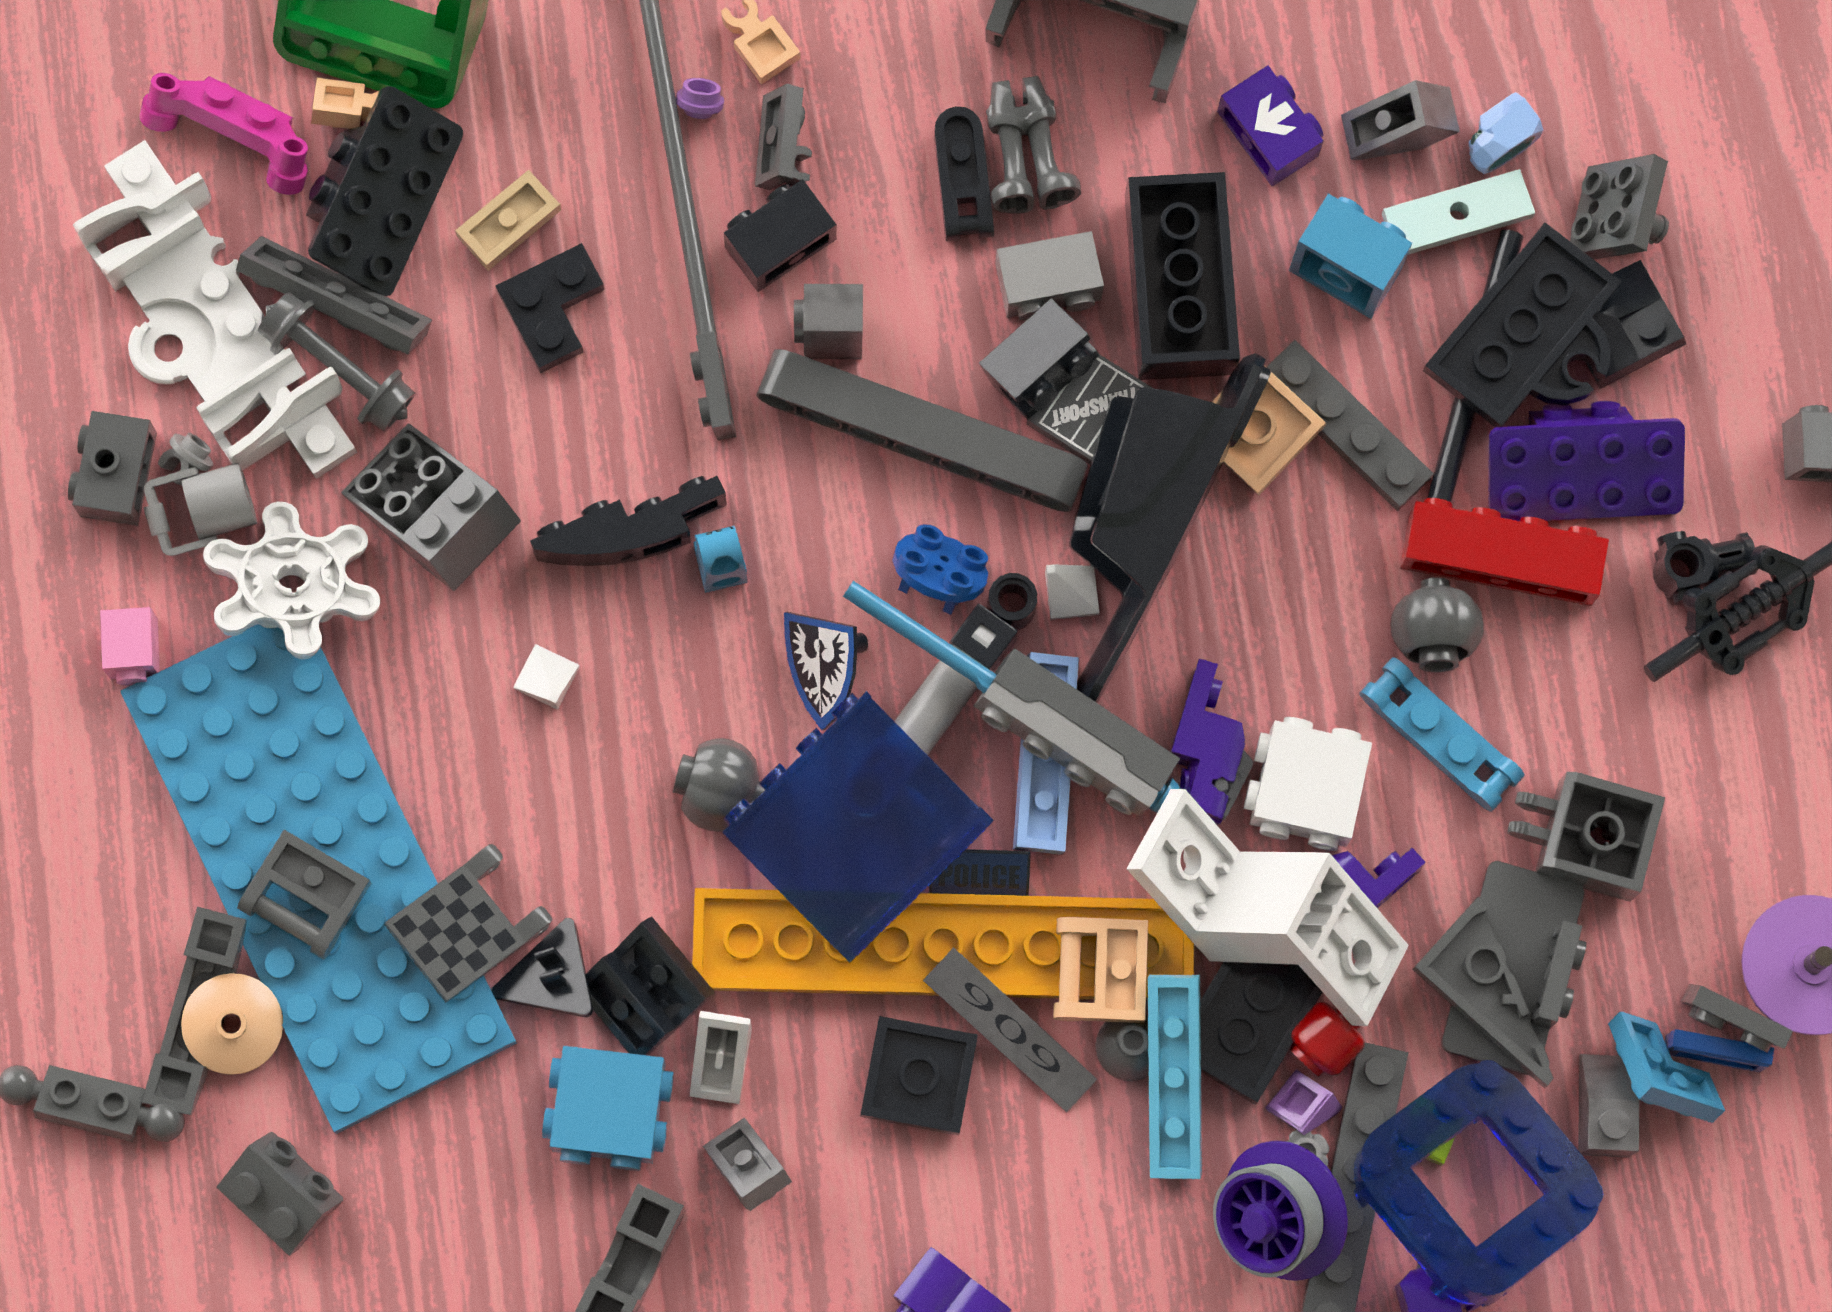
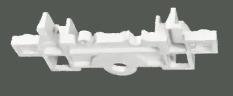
(211, 314)

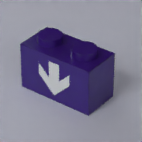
(1271, 124)

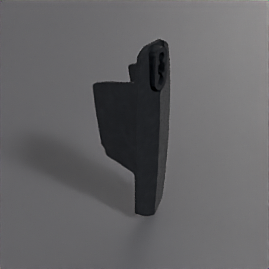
(1146, 492)

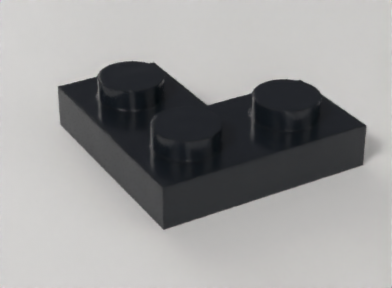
(538, 300)

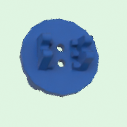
(940, 567)

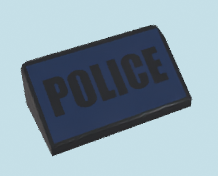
(985, 874)

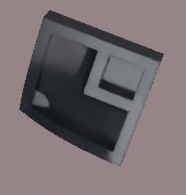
(1636, 325)

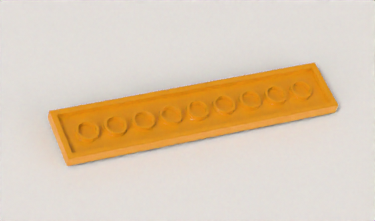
(767, 945)

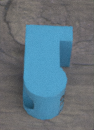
(720, 559)

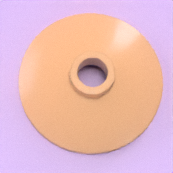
(259, 1029)

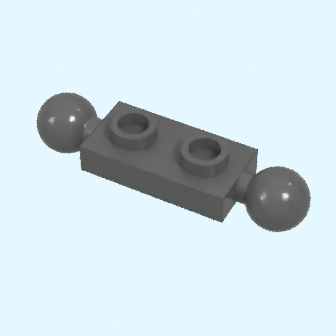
(90, 1103)

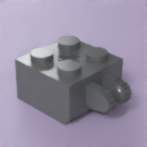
(1569, 851)

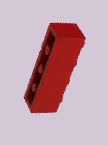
(1504, 552)

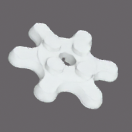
(287, 552)

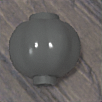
(1437, 625)
(716, 782)

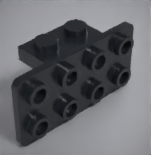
(380, 189)

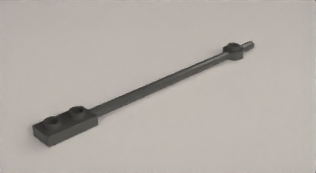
(708, 360)

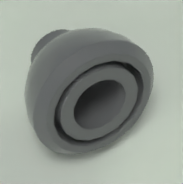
(1124, 1049)

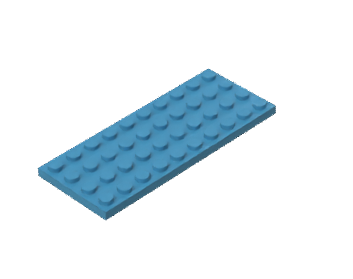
(273, 747)

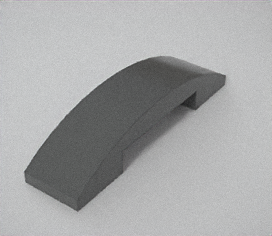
(211, 951)

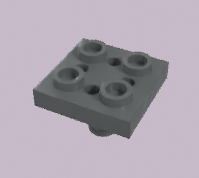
(1620, 207)

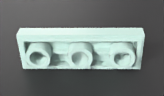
(1484, 204)

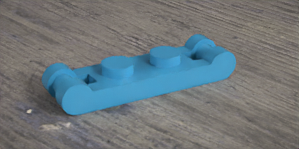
(1441, 735)

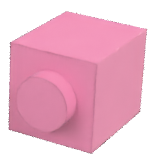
(129, 644)

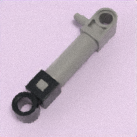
(985, 638)

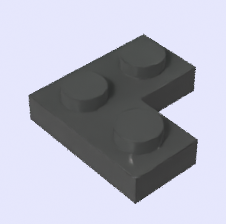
(1718, 1010)

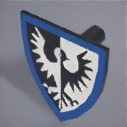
(822, 662)

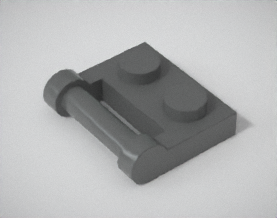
(311, 878)

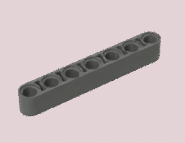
(922, 430)

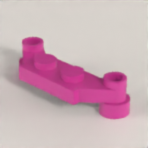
(233, 116)

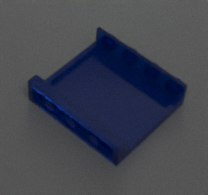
(855, 825)

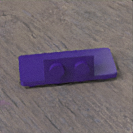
(1586, 464)

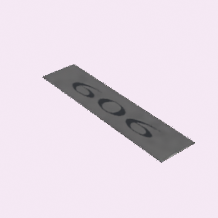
(1010, 1029)

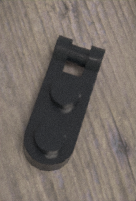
(962, 173)

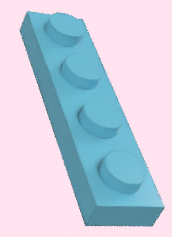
(1174, 1076)

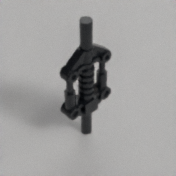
(1710, 630)

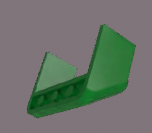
(383, 43)

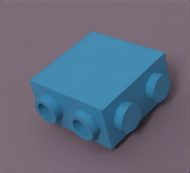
(607, 1107)

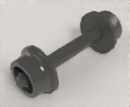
(287, 322)

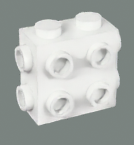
(1308, 783)

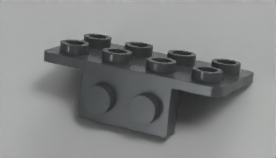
(1540, 936)

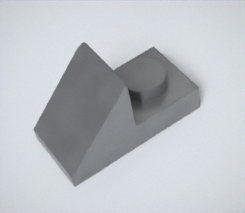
(747, 1164)

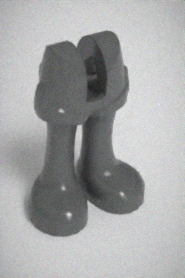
(1033, 120)

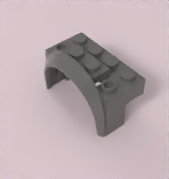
(1171, 16)

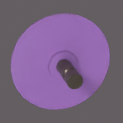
(1791, 964)

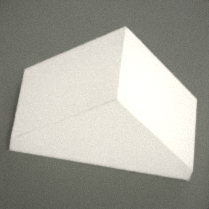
(720, 1057)

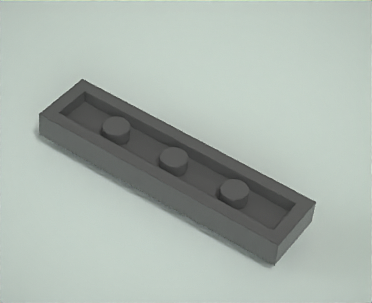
(334, 295)
(1352, 428)

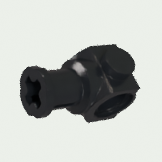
(1703, 559)

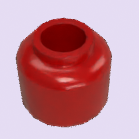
(1326, 1040)

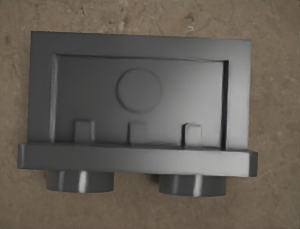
(279, 1191)

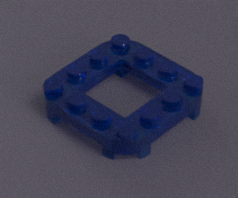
(1423, 1225)

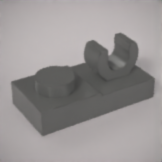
(777, 149)

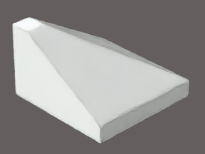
(1071, 591)
(546, 676)

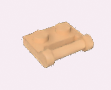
(1118, 970)

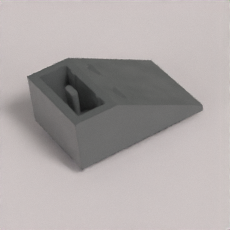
(432, 506)

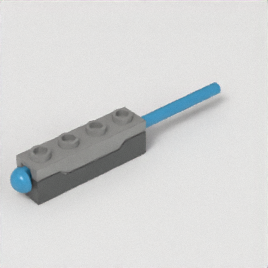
(1049, 717)

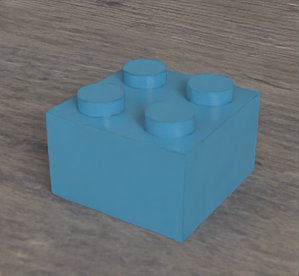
(1350, 254)

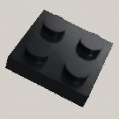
(919, 1075)

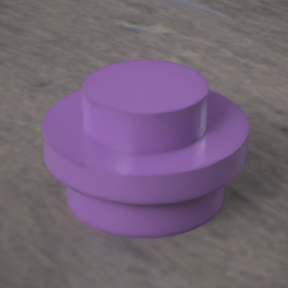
(700, 98)

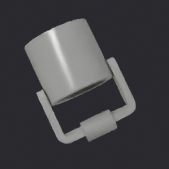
(215, 500)

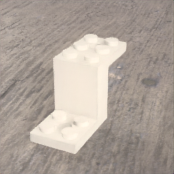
(1268, 907)

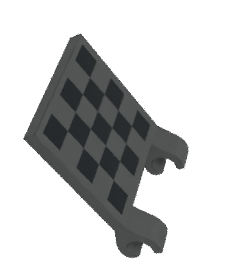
(458, 929)

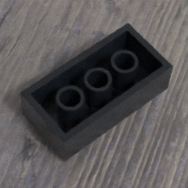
(1181, 276)

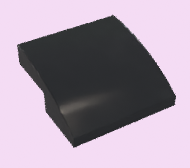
(646, 989)

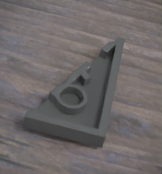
(1473, 976)

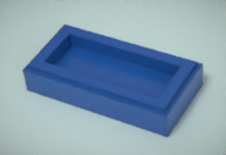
(1717, 1051)

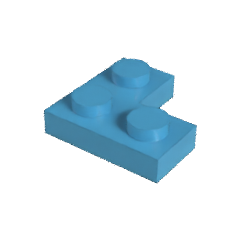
(1656, 1076)

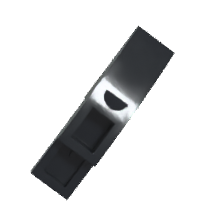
(611, 537)

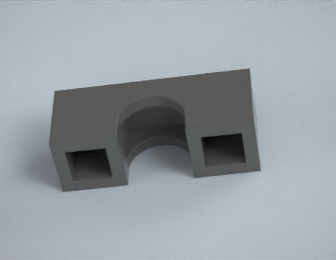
(634, 1253)

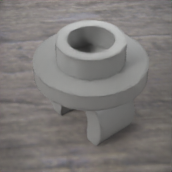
(189, 451)

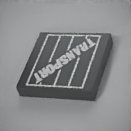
(1081, 406)

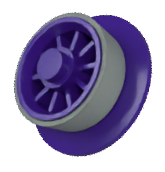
(1281, 1212)

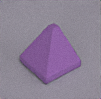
(1303, 1103)

